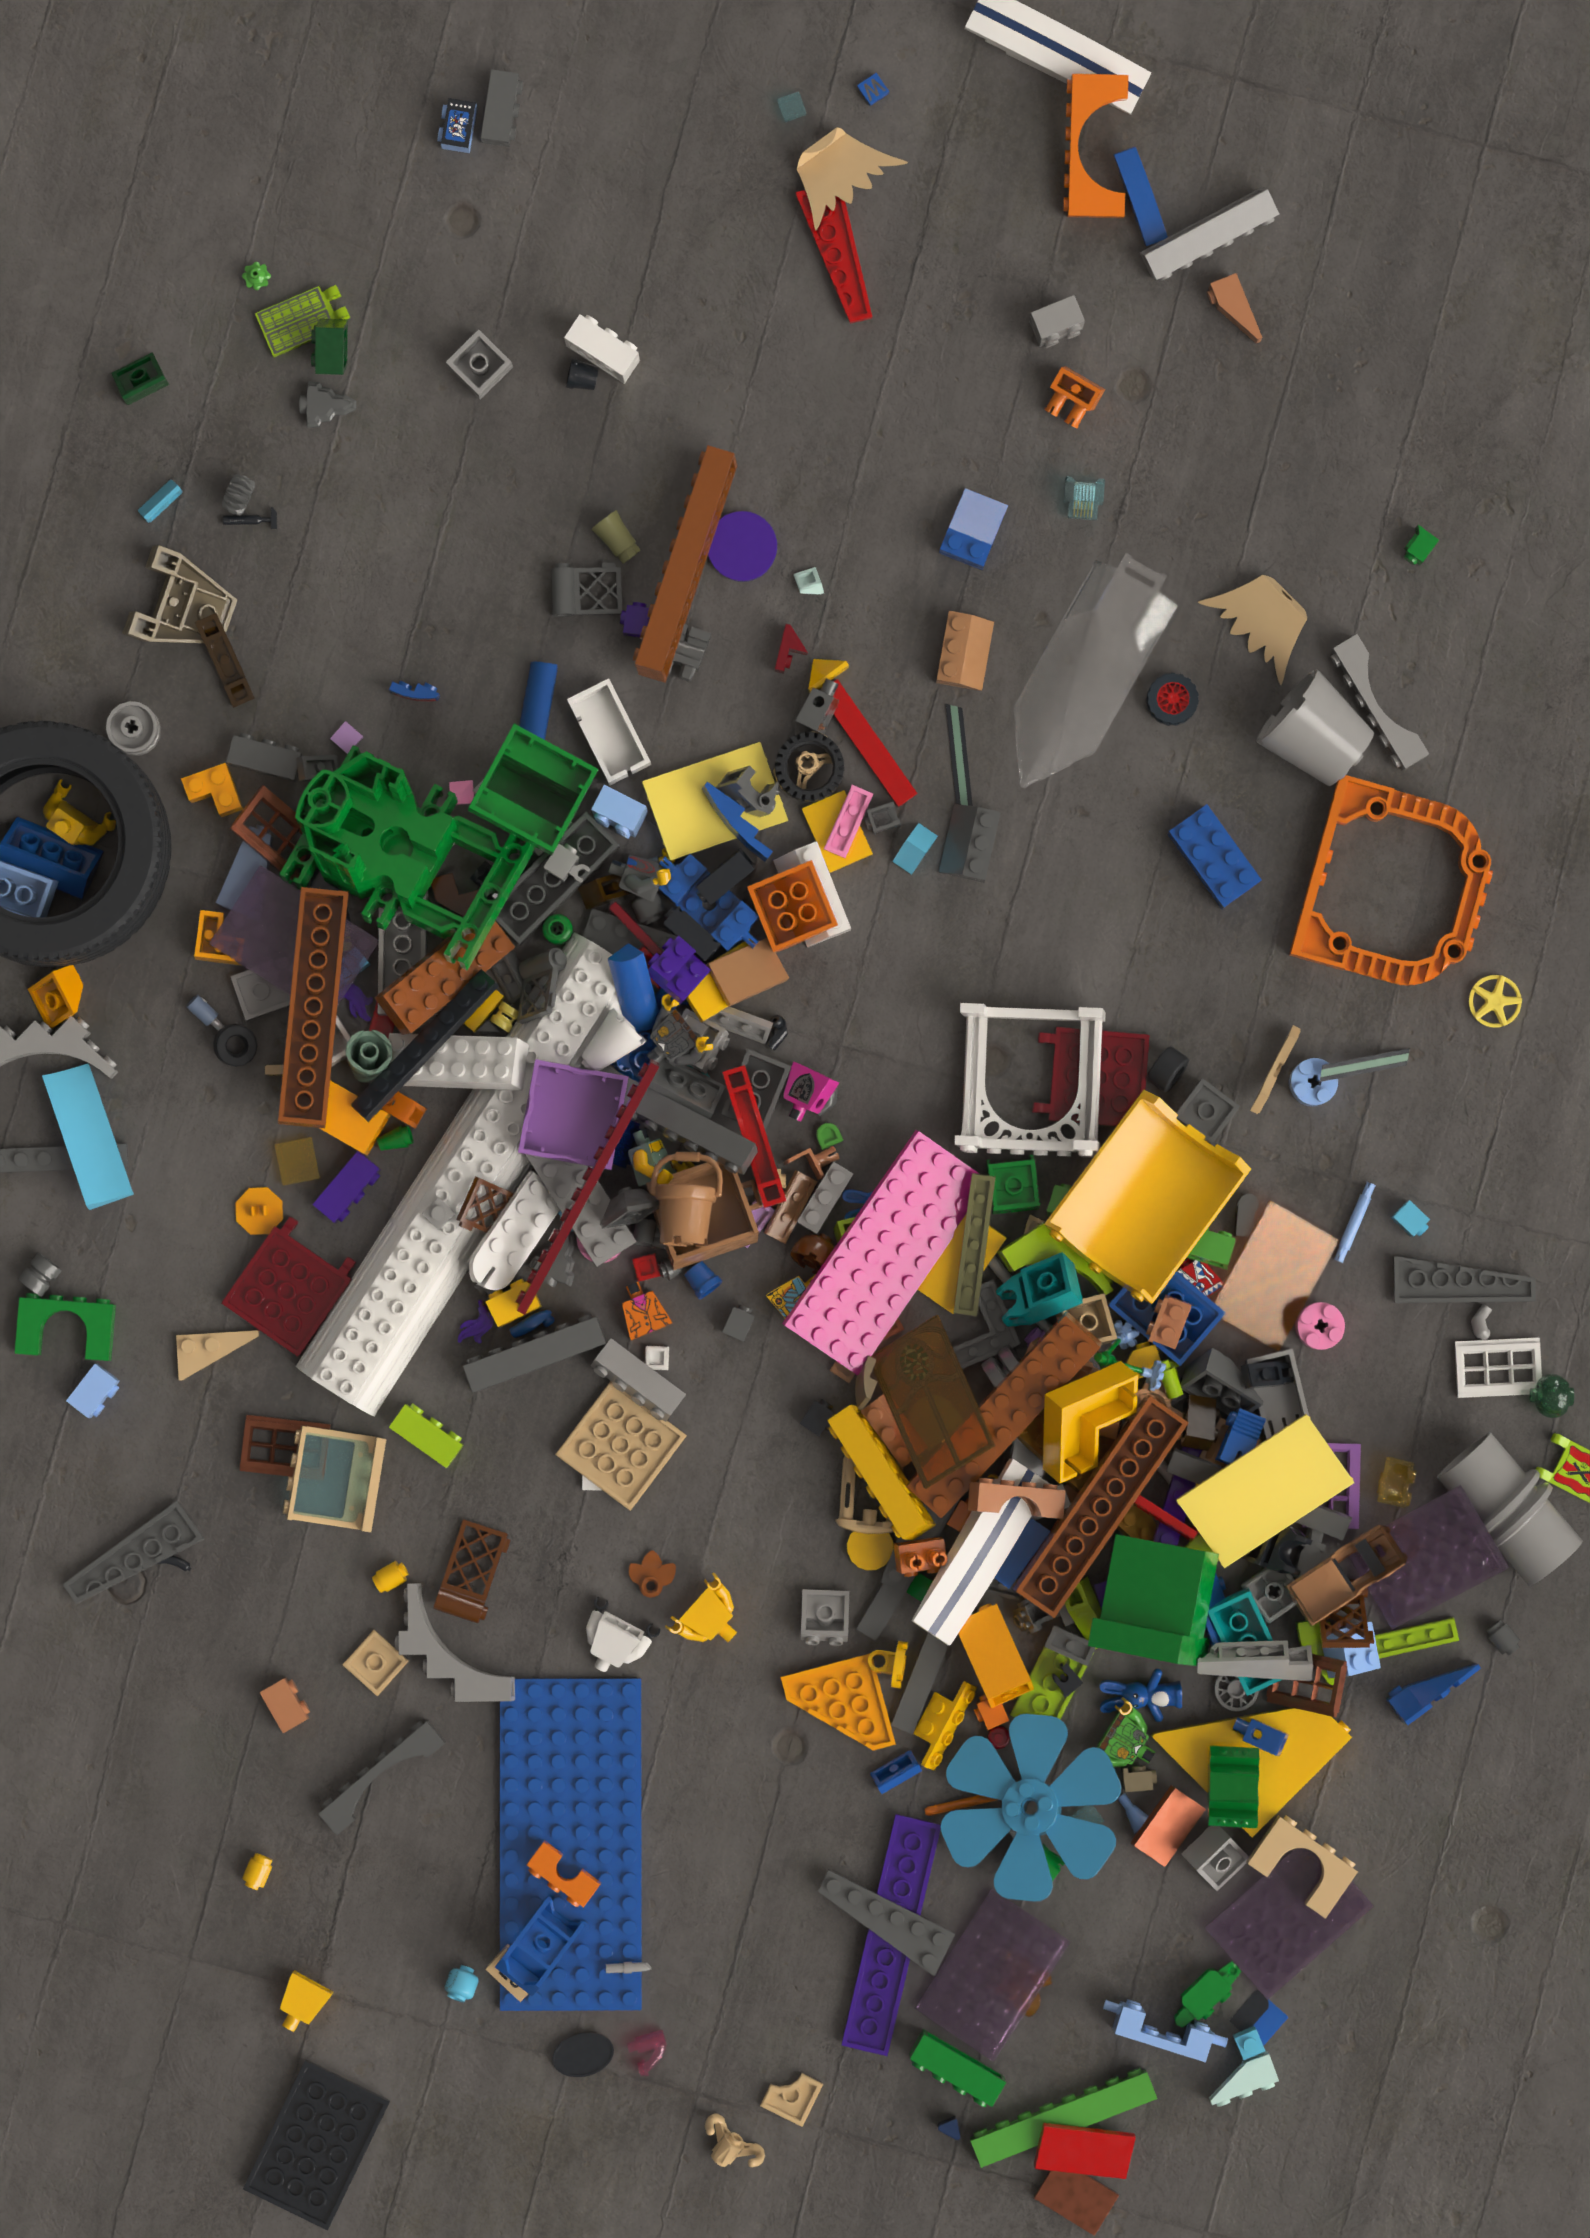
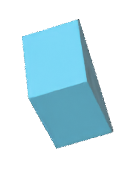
(915, 848)

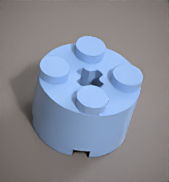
(1302, 1089)

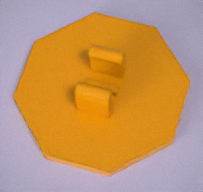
(259, 1210)

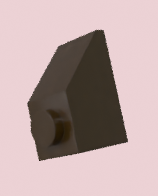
(602, 891)

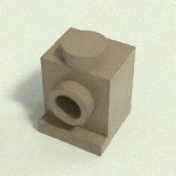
(1138, 1779)

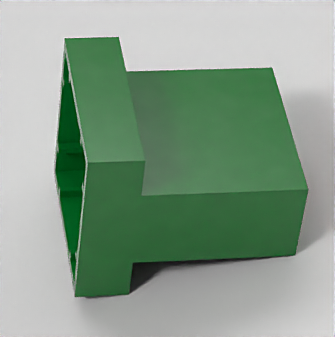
(533, 789)
(1156, 1601)

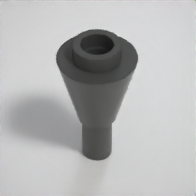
(667, 1271)

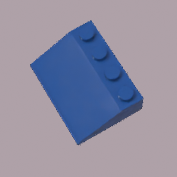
(1200, 1320)

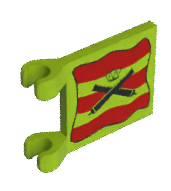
(1572, 1469)

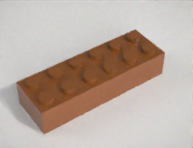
(436, 981)

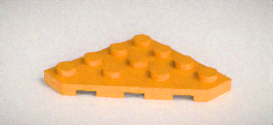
(844, 1697)

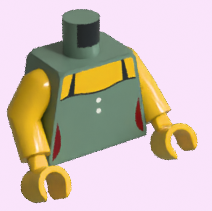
(646, 1157)

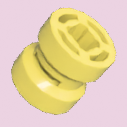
(502, 1021)

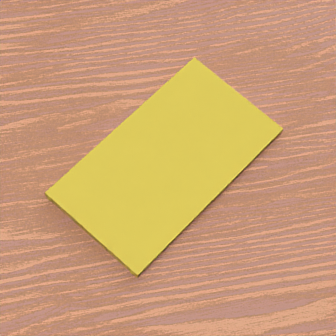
(1265, 1490)

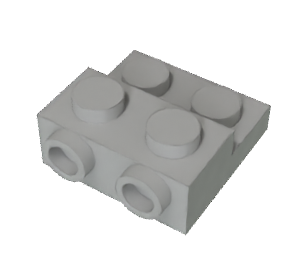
(717, 1036)
(825, 1616)

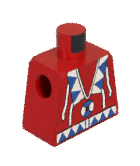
(1200, 1276)

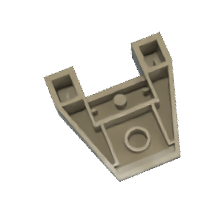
(183, 600)

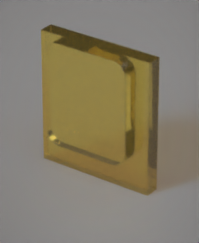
(297, 1161)

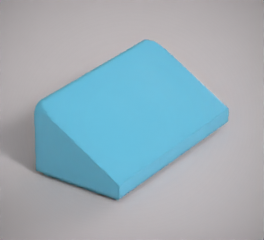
(160, 501)

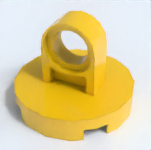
(894, 1663)

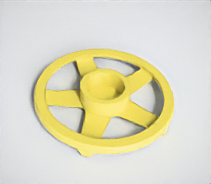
(1495, 1001)

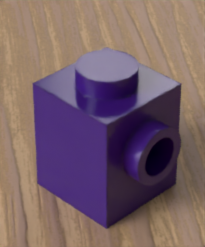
(634, 619)

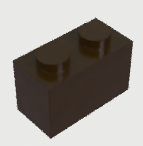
(1201, 1418)

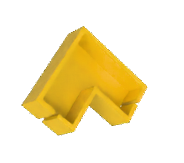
(1078, 1412)

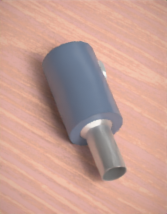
(204, 1012)

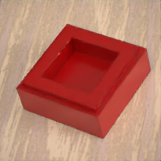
(646, 1267)

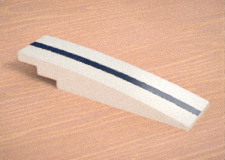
(1052, 46)
(975, 1560)

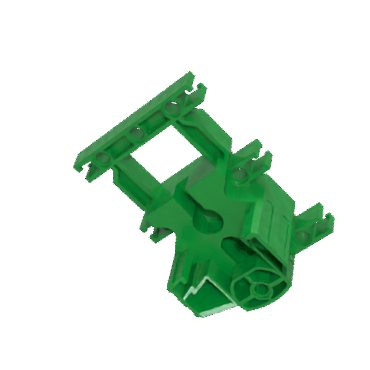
(400, 852)

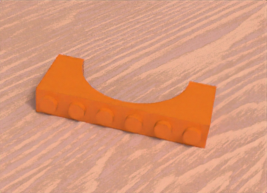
(1084, 194)

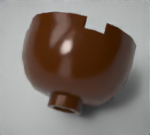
(812, 1251)

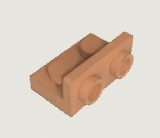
(1169, 1322)

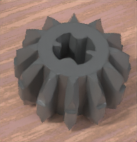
(238, 494)

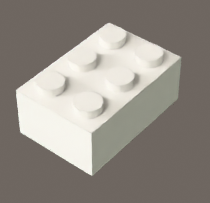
(602, 348)

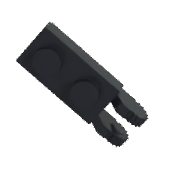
(1265, 1374)

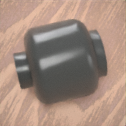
(648, 911)

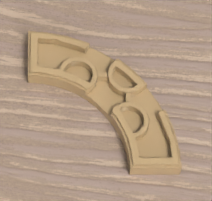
(1271, 1077)

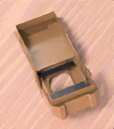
(1328, 1587)

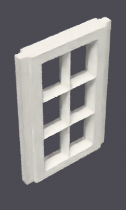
(1495, 1346)

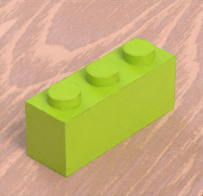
(427, 1434)

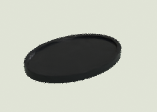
(583, 2054)

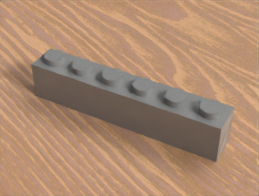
(1209, 233)

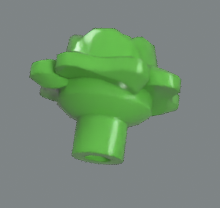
(256, 276)

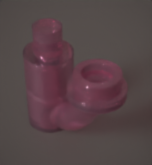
(647, 2042)

